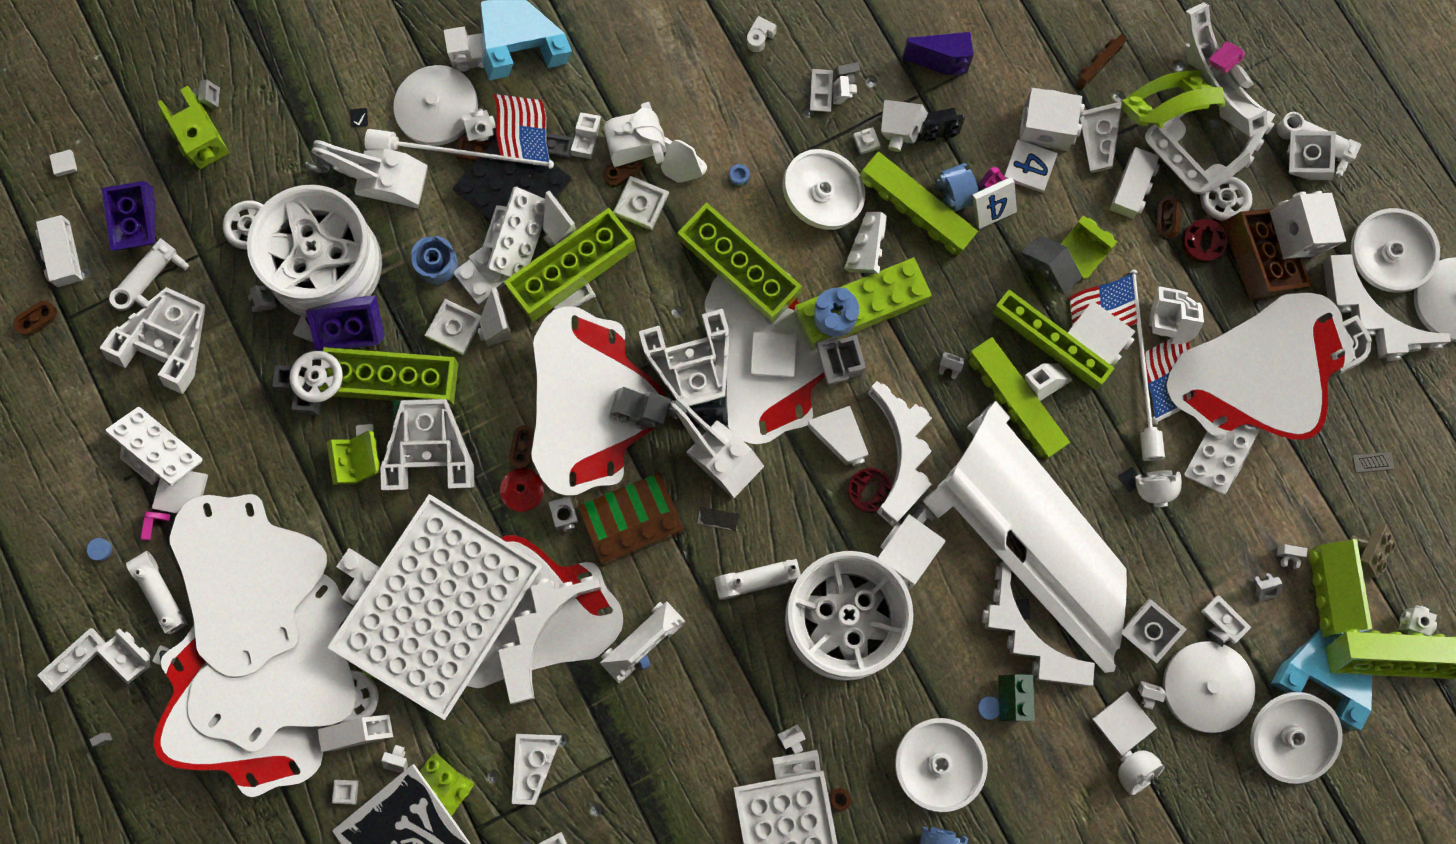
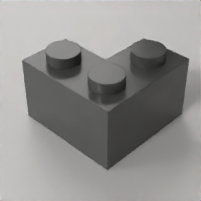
(1053, 262)
(281, 383)
(643, 409)

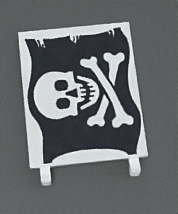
(402, 814)

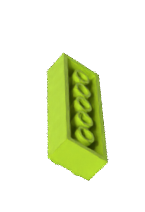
(739, 262)
(570, 264)
(878, 296)
(394, 375)
(1393, 654)

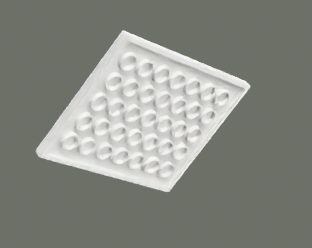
(435, 607)

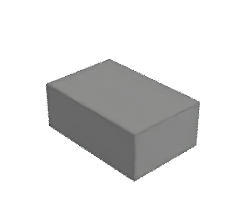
(100, 739)

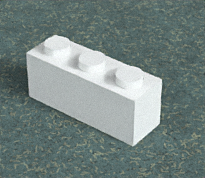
(1135, 183)
(58, 251)

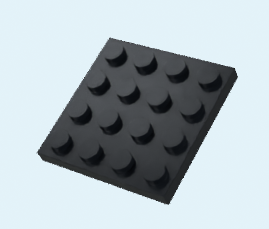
(492, 181)

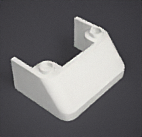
(1165, 144)

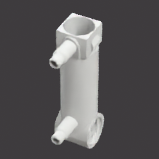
(1345, 149)
(144, 274)
(145, 572)
(756, 579)

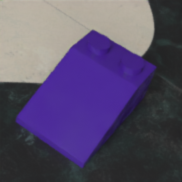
(941, 53)
(130, 215)
(346, 323)

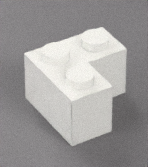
(463, 50)
(361, 570)

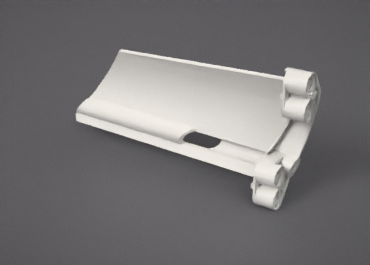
(1066, 562)

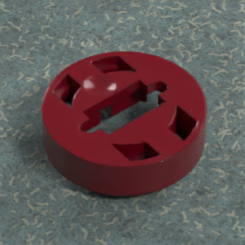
(1194, 239)
(871, 475)

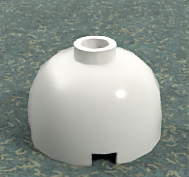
(1159, 487)
(1138, 770)

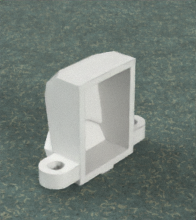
(635, 137)

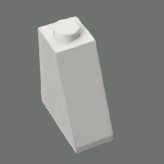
(841, 435)
(355, 732)

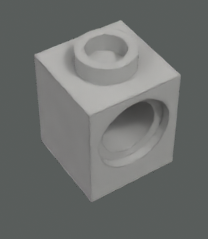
(559, 505)

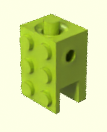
(194, 131)

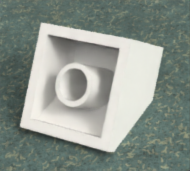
(1153, 630)

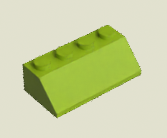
(1340, 588)

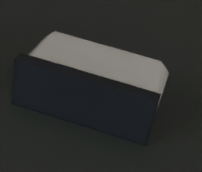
(1217, 636)

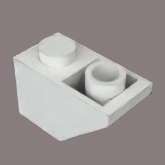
(1047, 379)

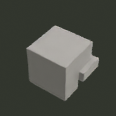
(841, 359)

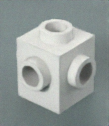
(472, 121)
(1418, 621)

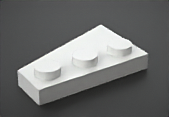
(1100, 135)
(866, 247)
(532, 765)

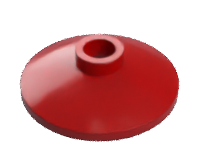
(529, 497)

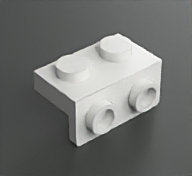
(125, 656)

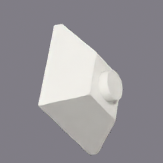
(1312, 154)
(557, 222)
(494, 321)

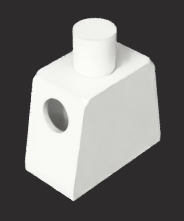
(901, 122)

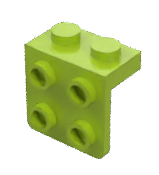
(1088, 245)
(353, 459)
(446, 782)

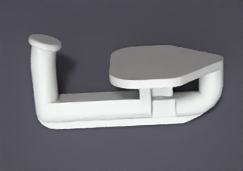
(682, 162)

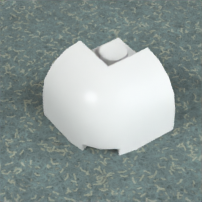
(1175, 315)
(1359, 339)

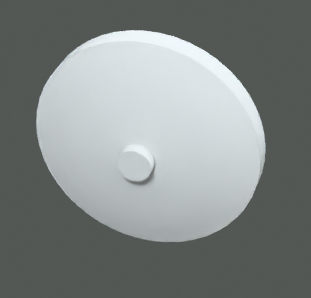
(432, 104)
(823, 189)
(1395, 250)
(1437, 299)
(1209, 687)
(1296, 737)
(941, 764)

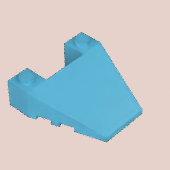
(515, 27)
(1312, 663)

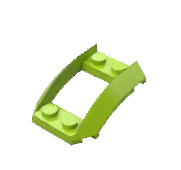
(1196, 96)

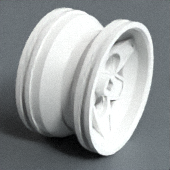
(297, 211)
(843, 599)

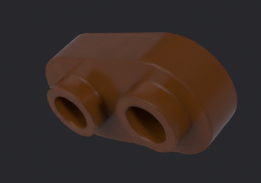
(623, 173)
(1167, 217)
(35, 317)
(521, 447)

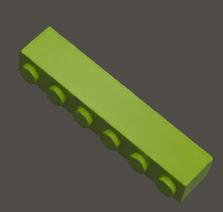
(918, 204)
(1053, 340)
(1018, 399)

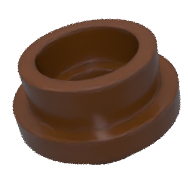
(846, 802)

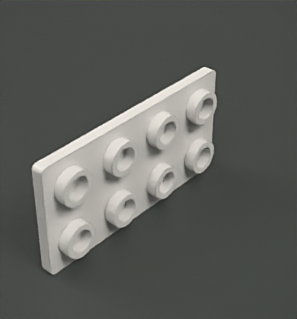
(515, 232)
(152, 448)
(1222, 456)

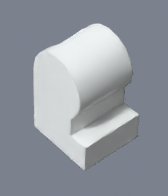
(759, 32)

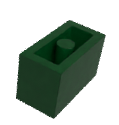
(1016, 697)

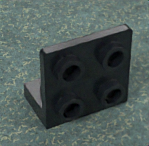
(941, 124)
(711, 411)

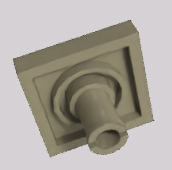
(1376, 549)

